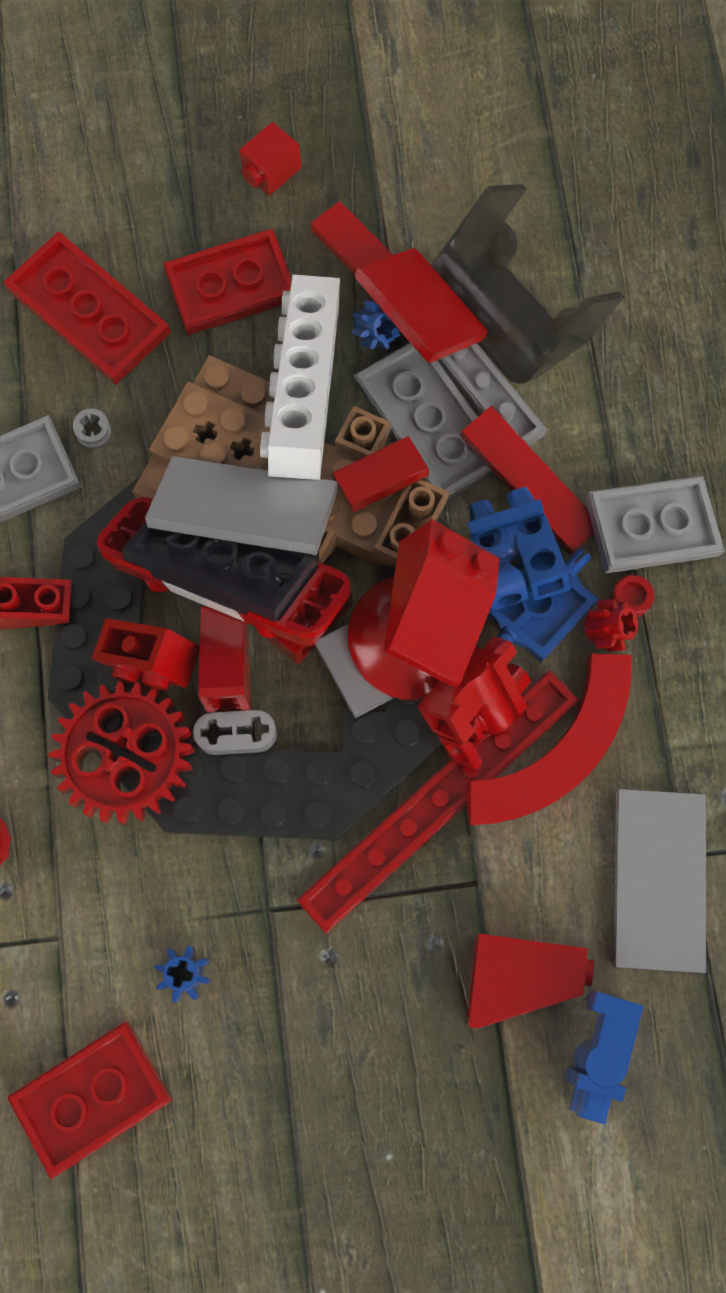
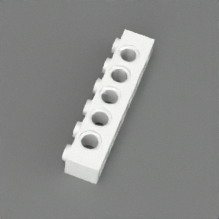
(303, 380)

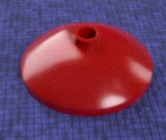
(367, 643)

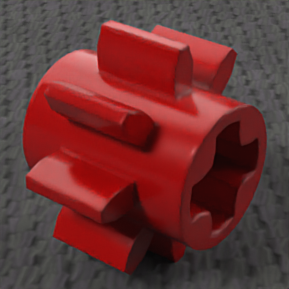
(611, 625)

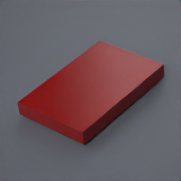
(229, 281)
(421, 304)
(89, 1099)

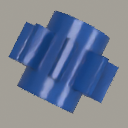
(374, 326)
(173, 981)

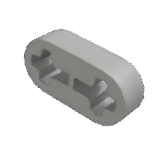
(234, 722)

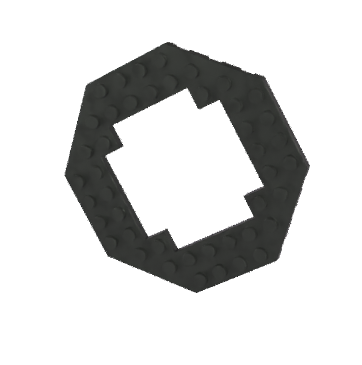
(230, 794)

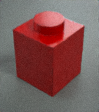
(270, 159)

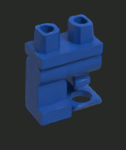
(519, 534)
(605, 1058)

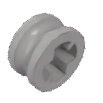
(91, 415)

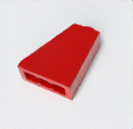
(224, 663)
(522, 977)

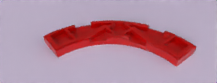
(570, 758)

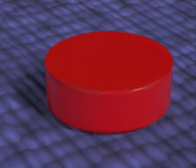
(635, 591)

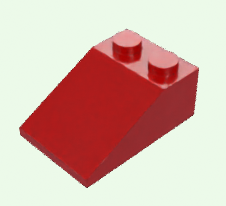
(439, 601)

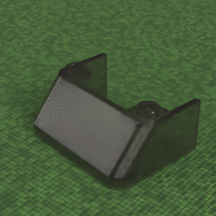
(521, 333)

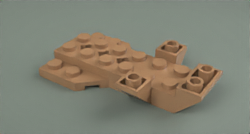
(233, 409)

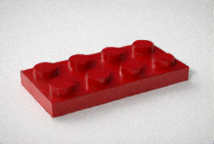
(87, 307)

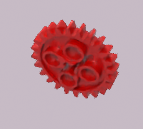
(102, 786)

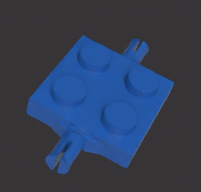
(545, 622)

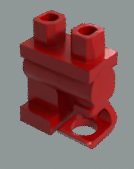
(479, 704)

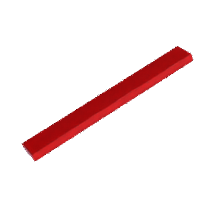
(431, 808)

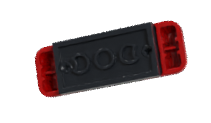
(261, 585)

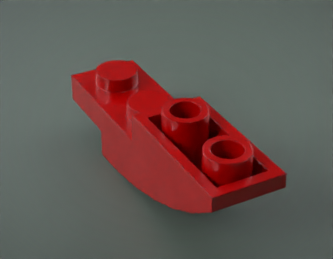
(34, 602)

